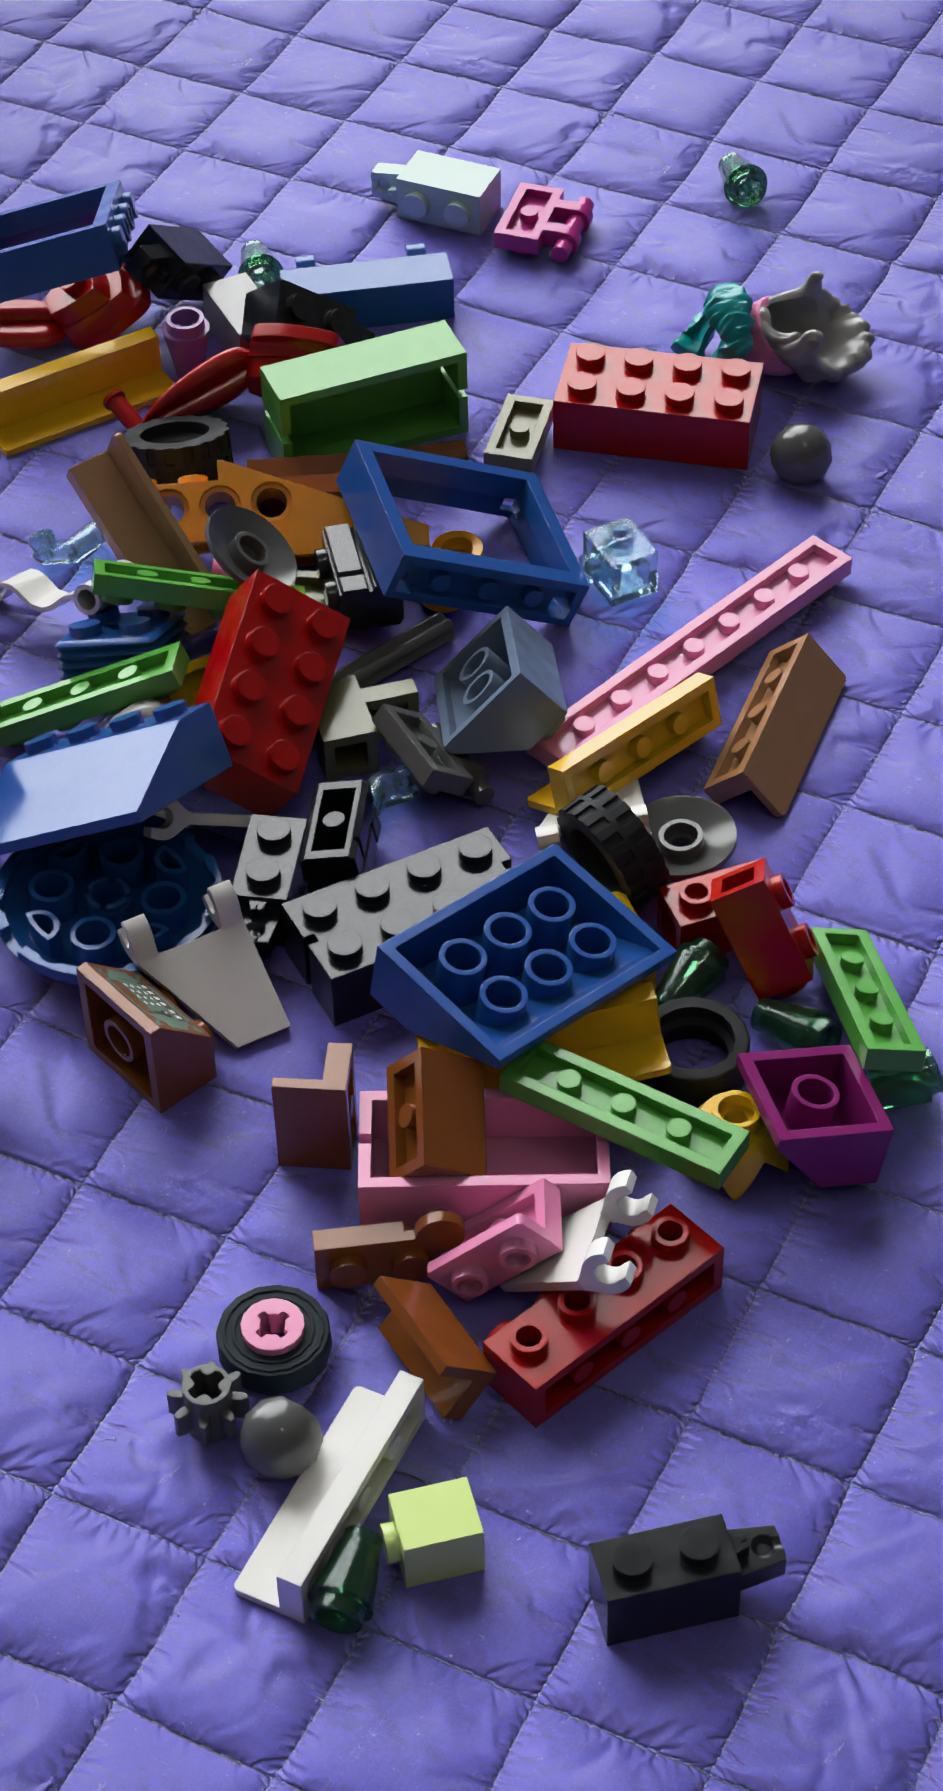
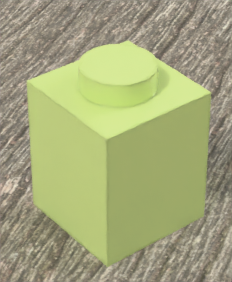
(434, 1532)

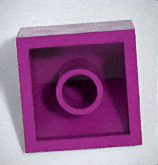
(820, 1112)

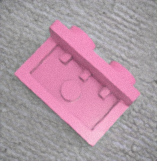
(503, 1242)

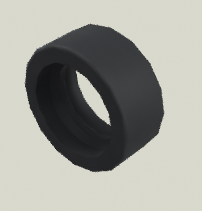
(705, 1021)

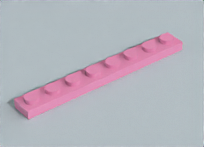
(703, 643)

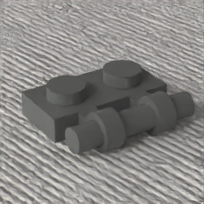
(422, 751)

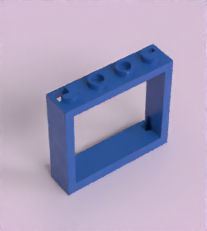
(65, 239)
(451, 577)

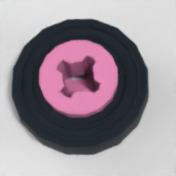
(268, 1361)

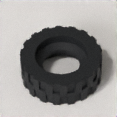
(180, 446)
(613, 845)

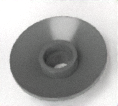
(248, 542)
(692, 834)

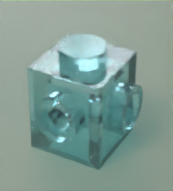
(619, 561)

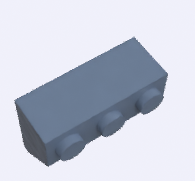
(500, 690)

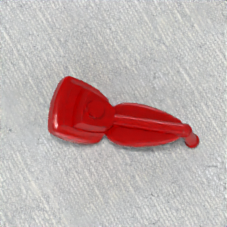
(83, 311)
(227, 373)

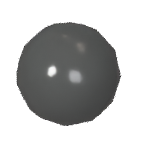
(801, 454)
(280, 1438)

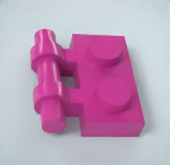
(532, 218)

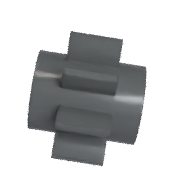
(208, 1403)

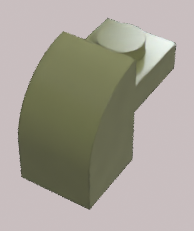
(346, 731)

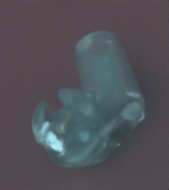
(64, 551)
(392, 787)

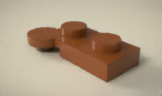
(390, 1249)

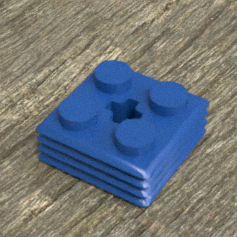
(116, 636)

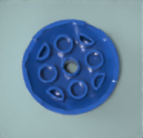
(72, 895)

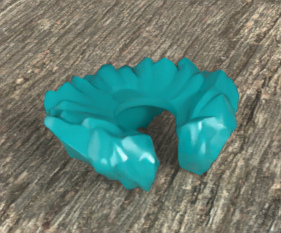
(727, 312)

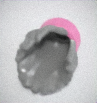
(809, 334)

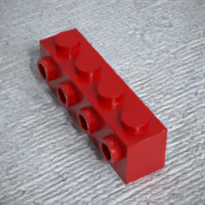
(582, 1335)

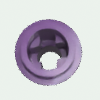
(186, 338)

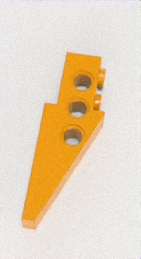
(300, 523)

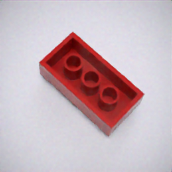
(658, 405)
(269, 688)

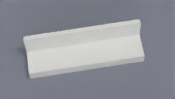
(333, 1494)

